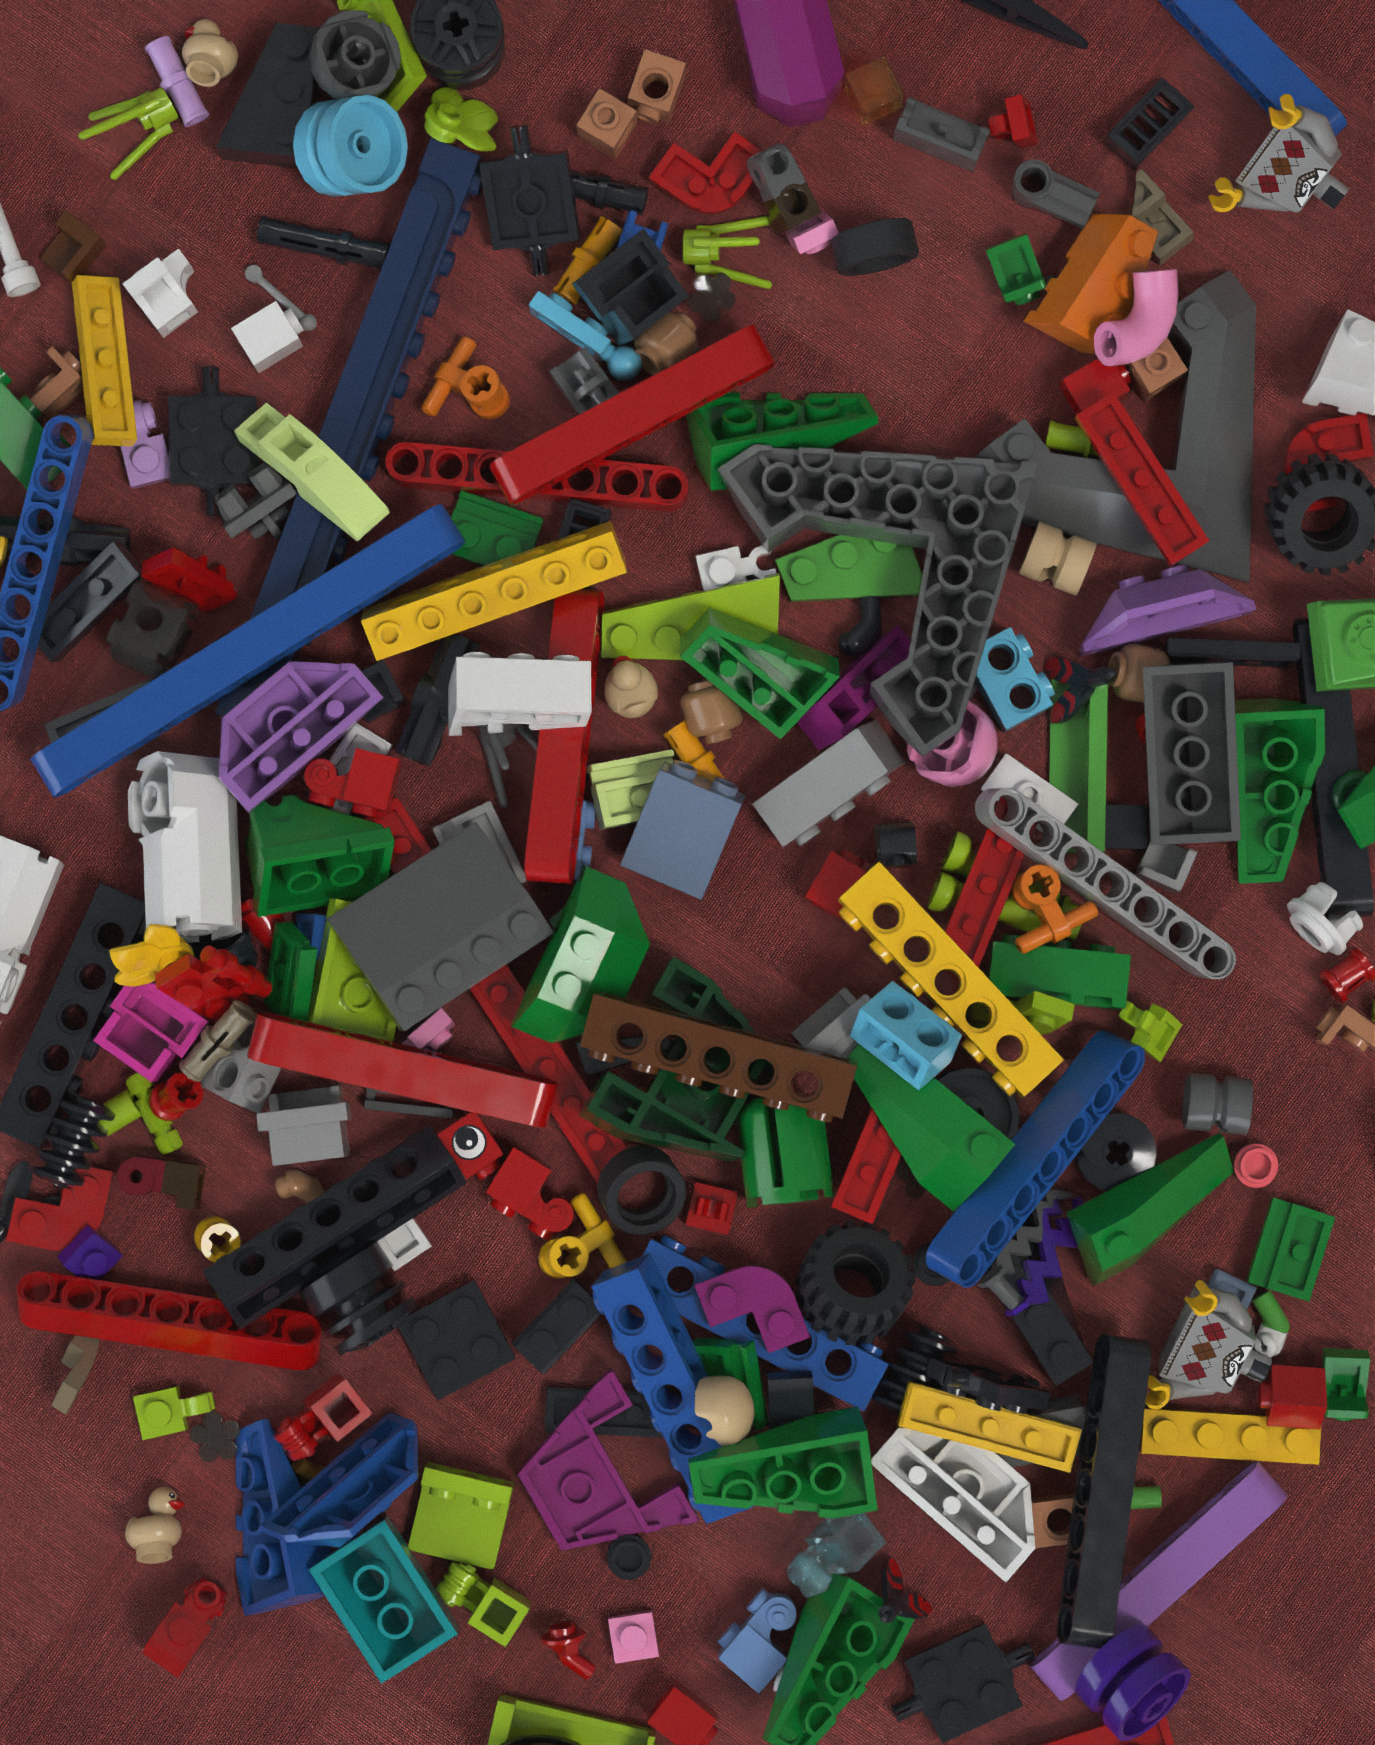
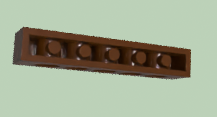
(832, 1071)

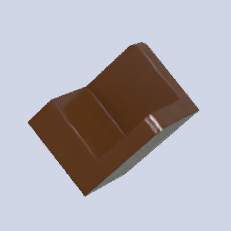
(73, 248)

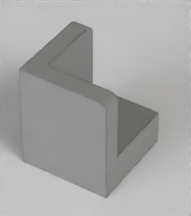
(1165, 866)

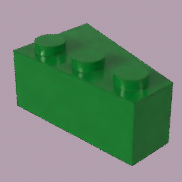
(20, 433)
(758, 669)
(1077, 976)

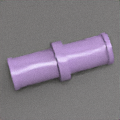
(176, 82)

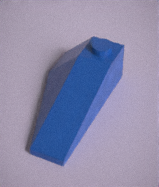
(270, 1571)

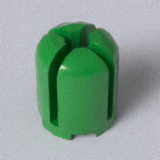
(783, 1154)

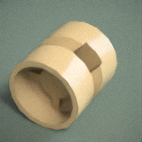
(1057, 558)

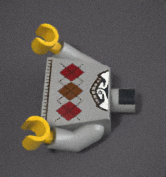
(1287, 165)
(1207, 1349)

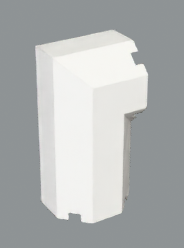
(187, 845)
(24, 897)

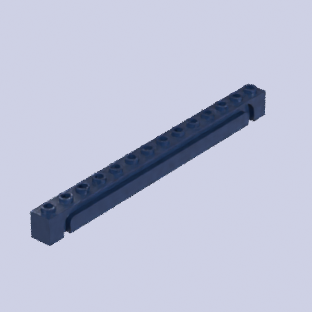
(375, 370)

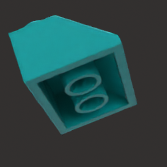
(384, 1599)

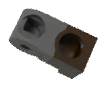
(782, 188)

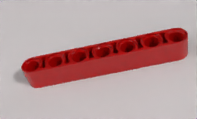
(632, 415)
(475, 460)
(564, 751)
(401, 1069)
(147, 1326)

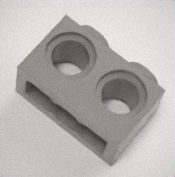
(240, 1078)

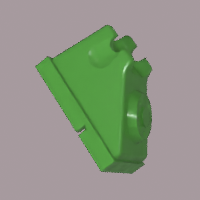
(1343, 644)

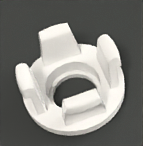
(1312, 925)

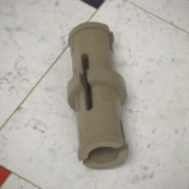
(234, 1023)

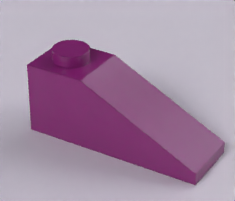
(849, 696)

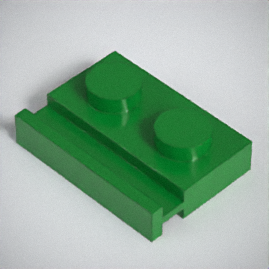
(493, 529)
(290, 972)
(1290, 1249)
(739, 1361)

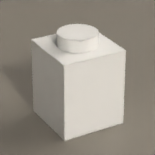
(269, 335)

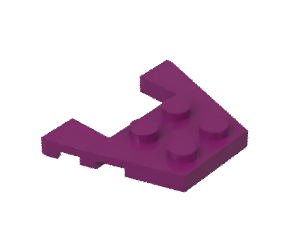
(580, 1486)

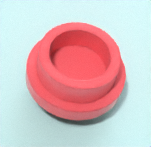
(1255, 1165)

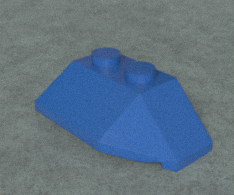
(351, 1487)

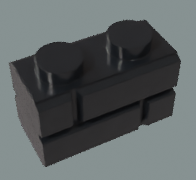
(557, 1326)

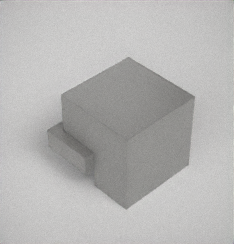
(831, 1025)
(307, 1125)

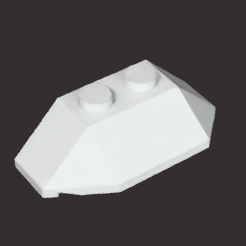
(966, 1492)

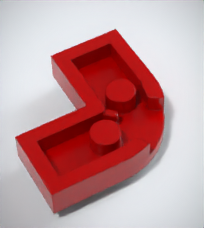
(705, 187)
(1340, 436)
(56, 1225)

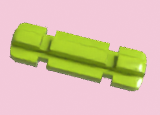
(166, 1139)

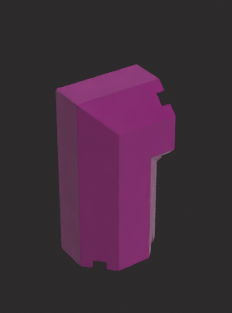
(791, 57)

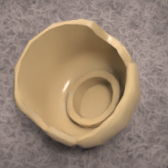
(726, 1406)

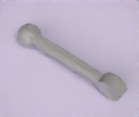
(255, 275)

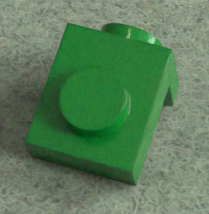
(1016, 269)
(1346, 1383)

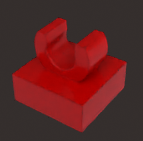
(1016, 123)
(711, 1208)

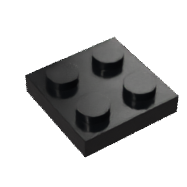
(456, 1340)

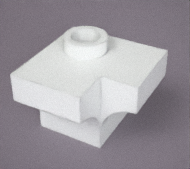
(162, 292)

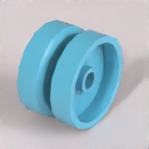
(350, 146)

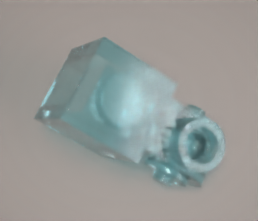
(836, 1548)

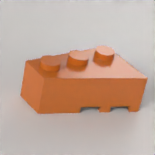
(1095, 281)

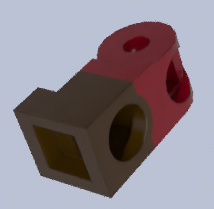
(148, 1174)

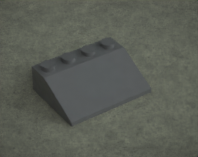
(440, 926)

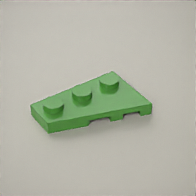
(849, 570)

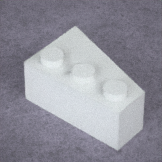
(518, 692)

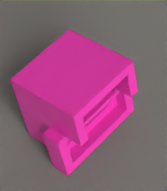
(150, 1030)

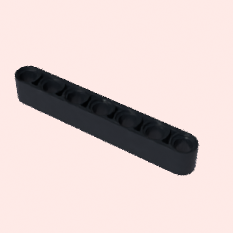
(1339, 857)
(1103, 1491)

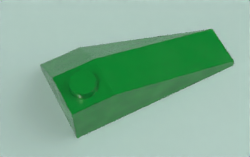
(934, 1130)

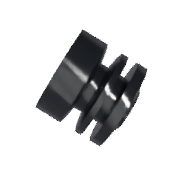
(461, 60)
(359, 1299)

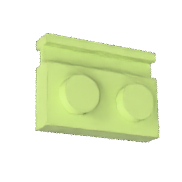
(623, 787)

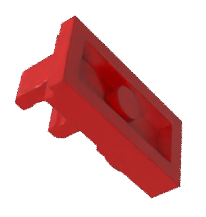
(190, 578)

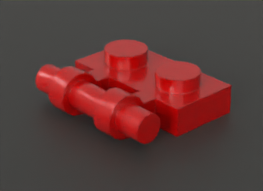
(212, 983)

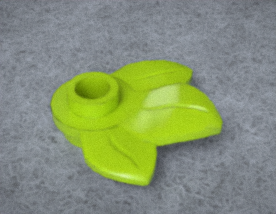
(454, 119)

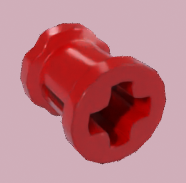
(1347, 975)
(175, 1096)

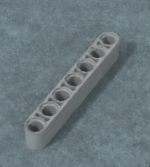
(1125, 889)

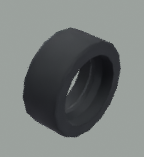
(875, 246)
(658, 1213)

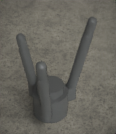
(493, 746)

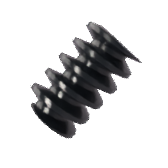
(73, 1141)
(925, 1345)

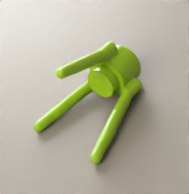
(151, 109)
(704, 245)

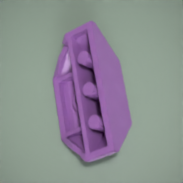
(1163, 608)
(289, 725)

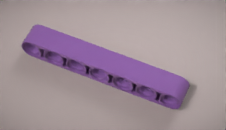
(1173, 1567)

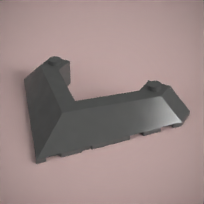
(1210, 448)
(953, 508)

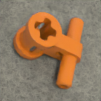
(478, 385)
(1054, 923)

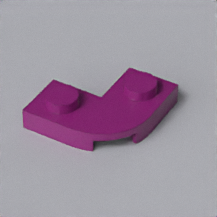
(759, 1292)

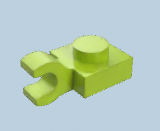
(1153, 1028)
(166, 1411)

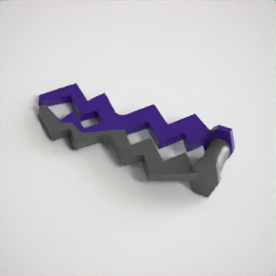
(1033, 1289)

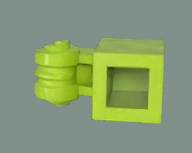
(494, 1606)

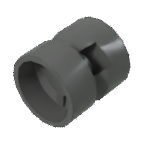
(1216, 1103)

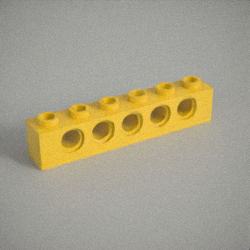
(493, 591)
(1036, 1055)

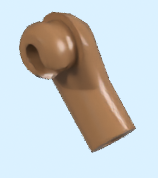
(298, 1184)

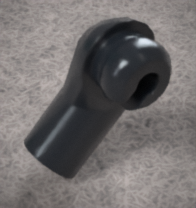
(866, 631)

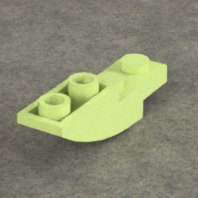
(314, 470)

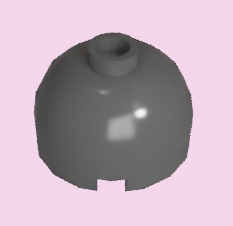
(354, 55)

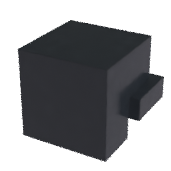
(631, 288)

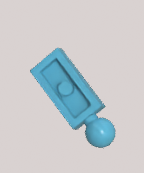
(555, 312)

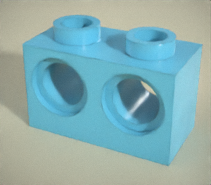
(997, 684)
(905, 1035)

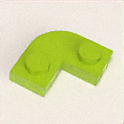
(1039, 1009)

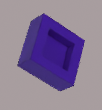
(90, 1255)

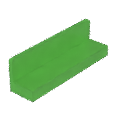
(1079, 763)

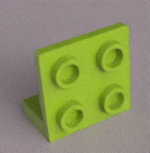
(460, 1515)

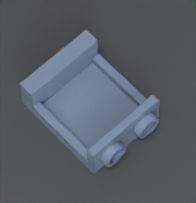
(683, 828)

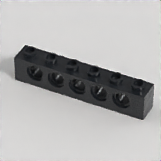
(17, 1113)
(334, 1227)

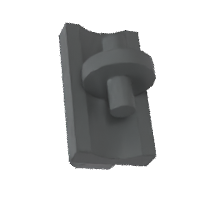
(583, 381)
(241, 514)

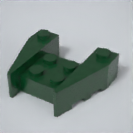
(670, 1111)

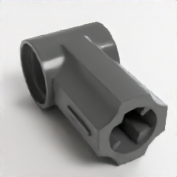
(1059, 196)

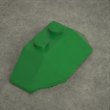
(591, 949)

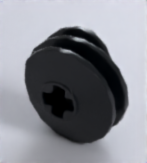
(1138, 1155)

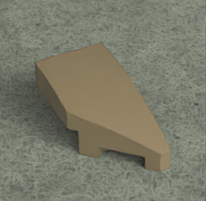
(1153, 210)
(80, 1358)

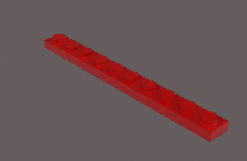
(971, 929)
(500, 999)

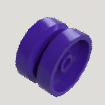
(1132, 1682)

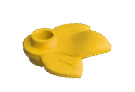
(144, 959)

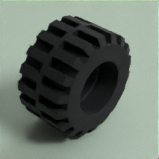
(1301, 489)
(868, 1254)

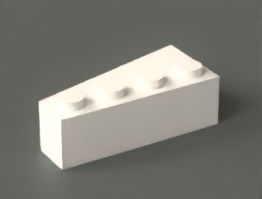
(1347, 368)

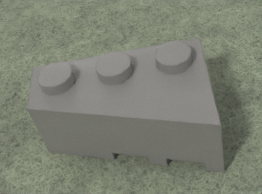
(830, 784)

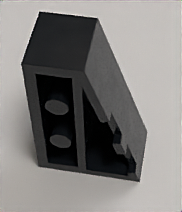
(273, 101)

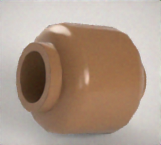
(666, 342)
(1129, 671)
(709, 712)

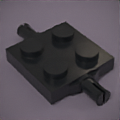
(530, 200)
(203, 440)
(989, 1386)
(963, 1682)

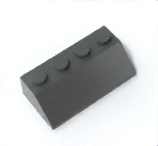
(1191, 752)

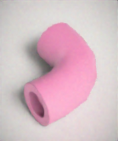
(1146, 325)

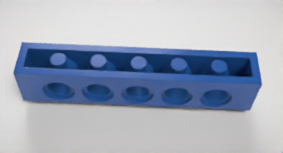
(642, 1285)
(852, 1386)

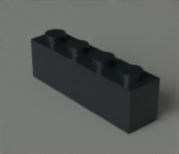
(1049, 1327)

